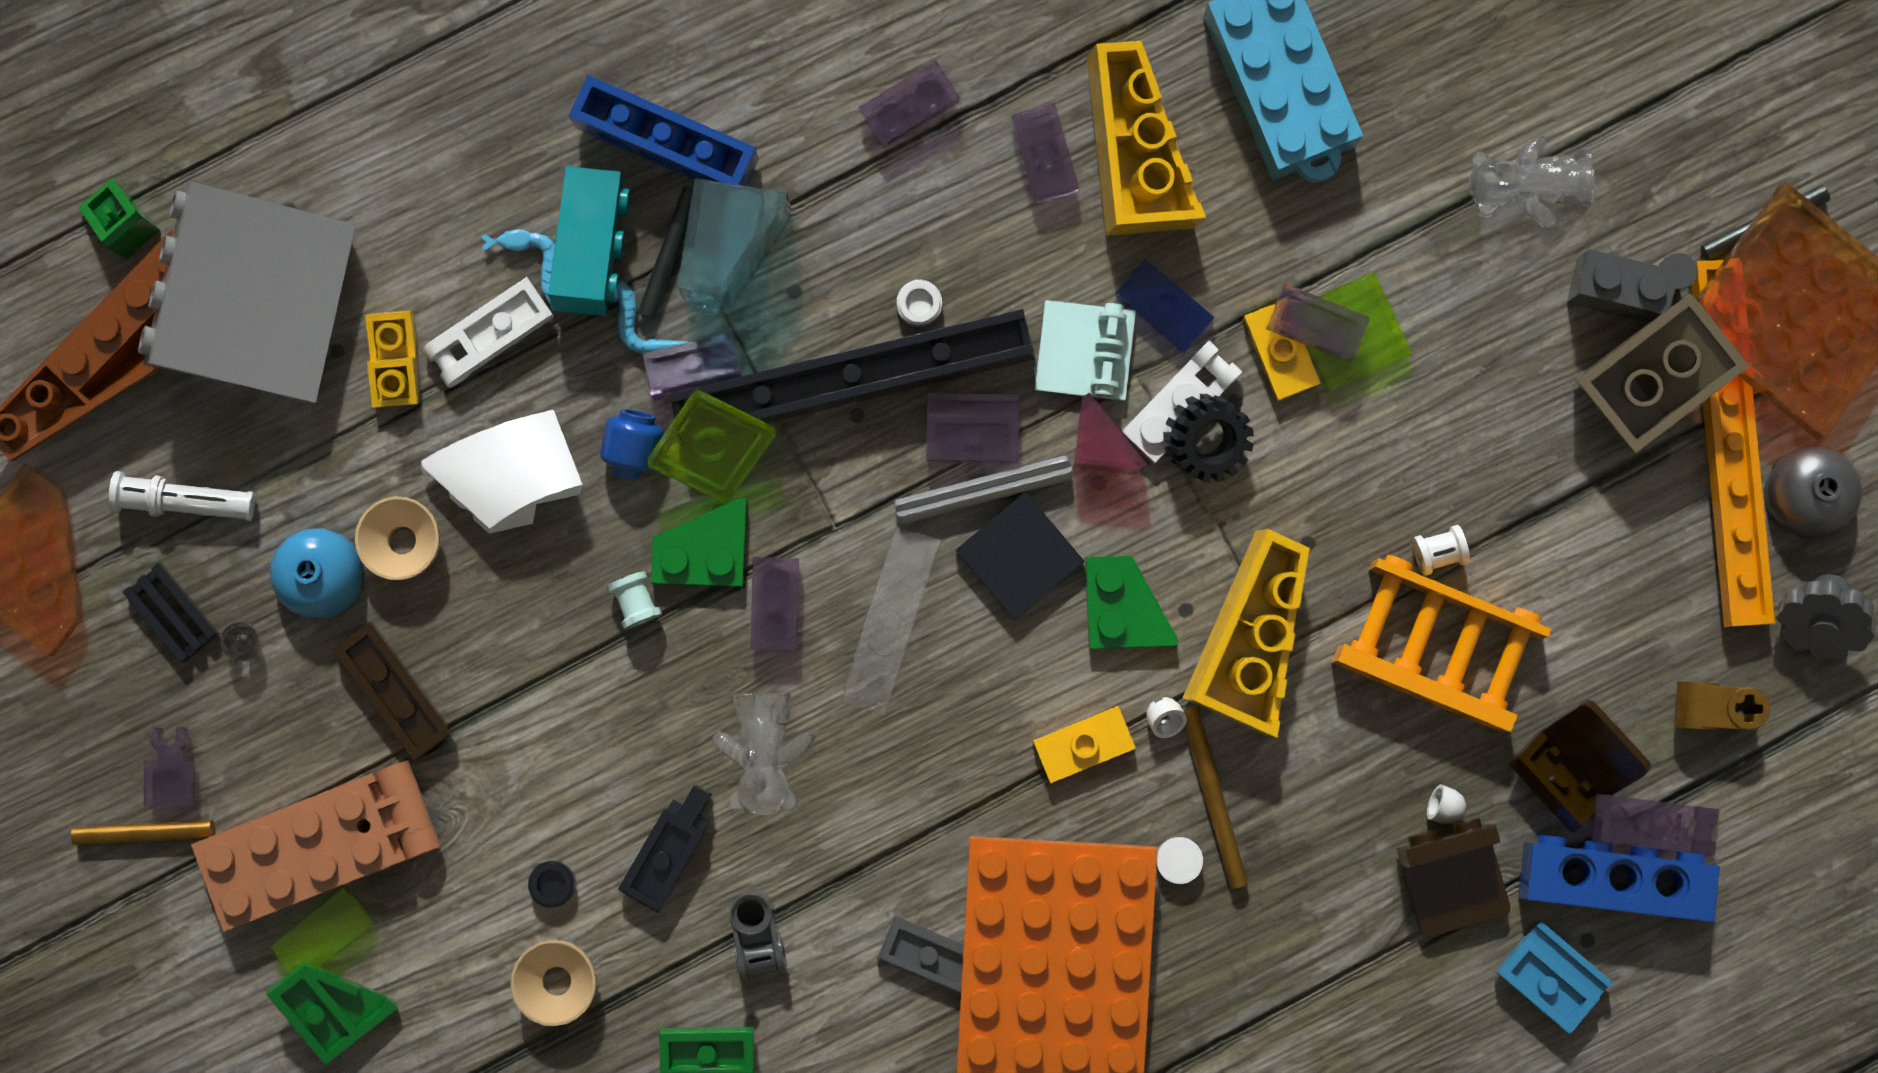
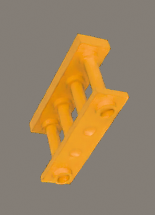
(1405, 672)

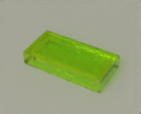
(324, 932)

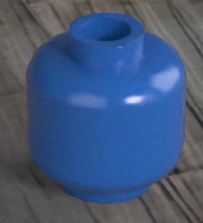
(629, 442)

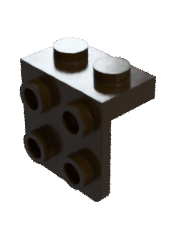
(1576, 761)
(1454, 877)

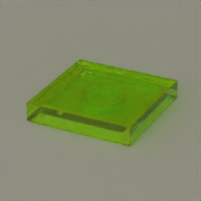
(1382, 340)
(711, 446)

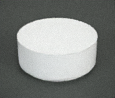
(919, 303)
(1179, 860)

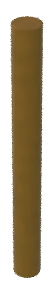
(1215, 799)

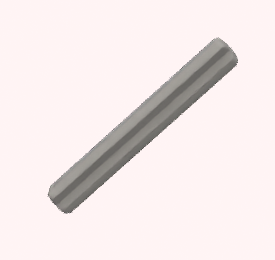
(983, 489)

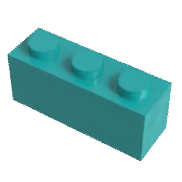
(588, 241)

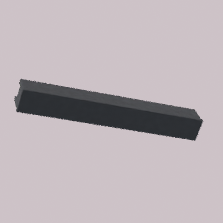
(874, 369)

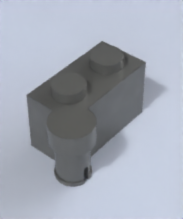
(1628, 285)

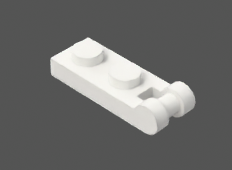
(488, 331)
(1147, 428)

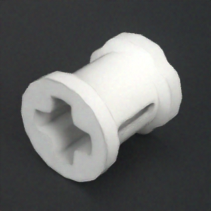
(1441, 550)

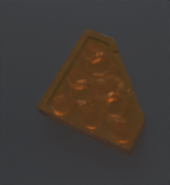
(37, 562)

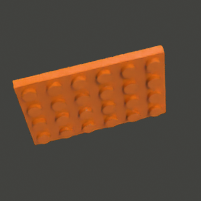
(1056, 957)

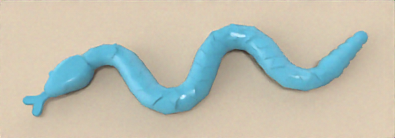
(522, 240)

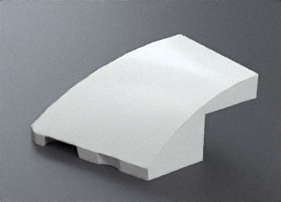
(507, 471)

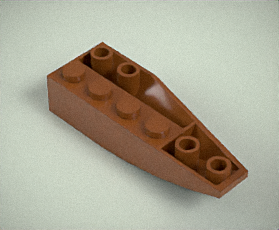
(87, 367)

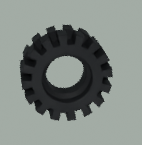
(1230, 448)

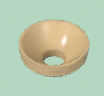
(378, 525)
(529, 986)

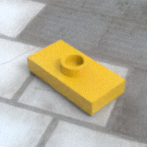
(1282, 359)
(1084, 744)

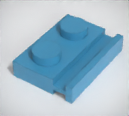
(1553, 977)

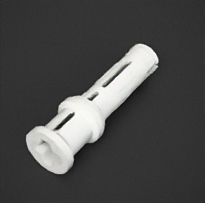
(160, 496)

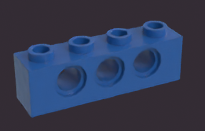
(661, 135)
(1691, 897)

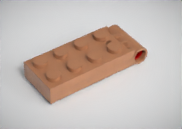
(315, 846)

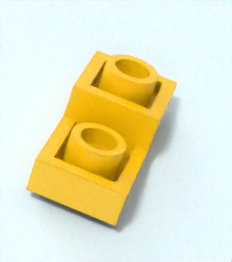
(392, 358)

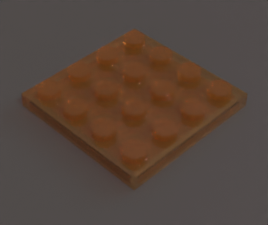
(1799, 310)

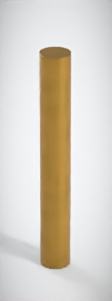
(142, 832)

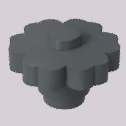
(1826, 618)

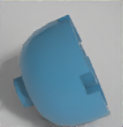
(334, 582)

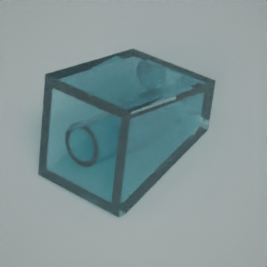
(727, 241)

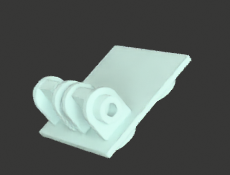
(1085, 350)

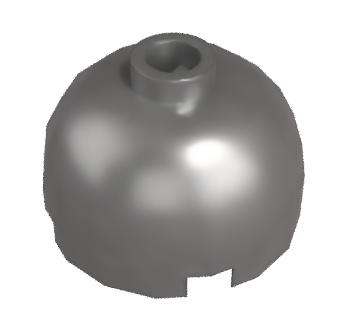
(1795, 496)

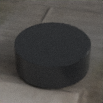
(552, 884)

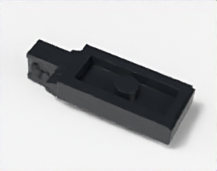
(667, 851)

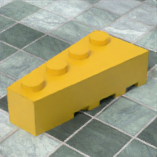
(1137, 153)
(1253, 635)

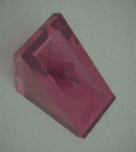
(1102, 444)

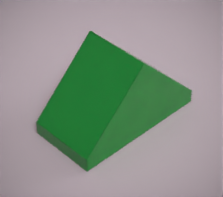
(118, 219)

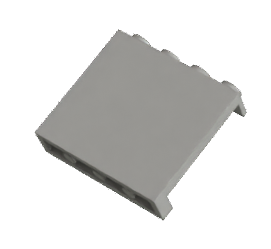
(247, 292)

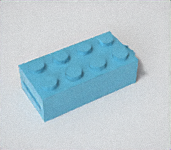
(1284, 84)

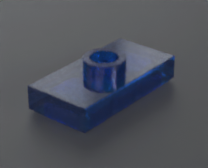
(1164, 306)

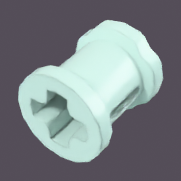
(634, 600)

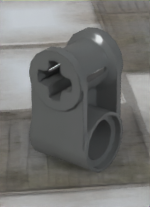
(757, 939)

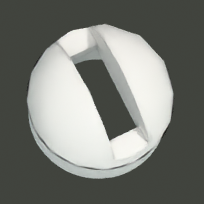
(1169, 726)
(1446, 805)

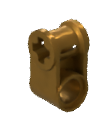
(1713, 706)

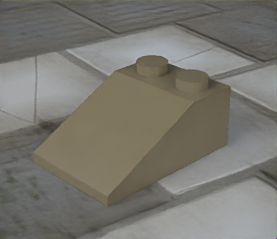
(1661, 373)

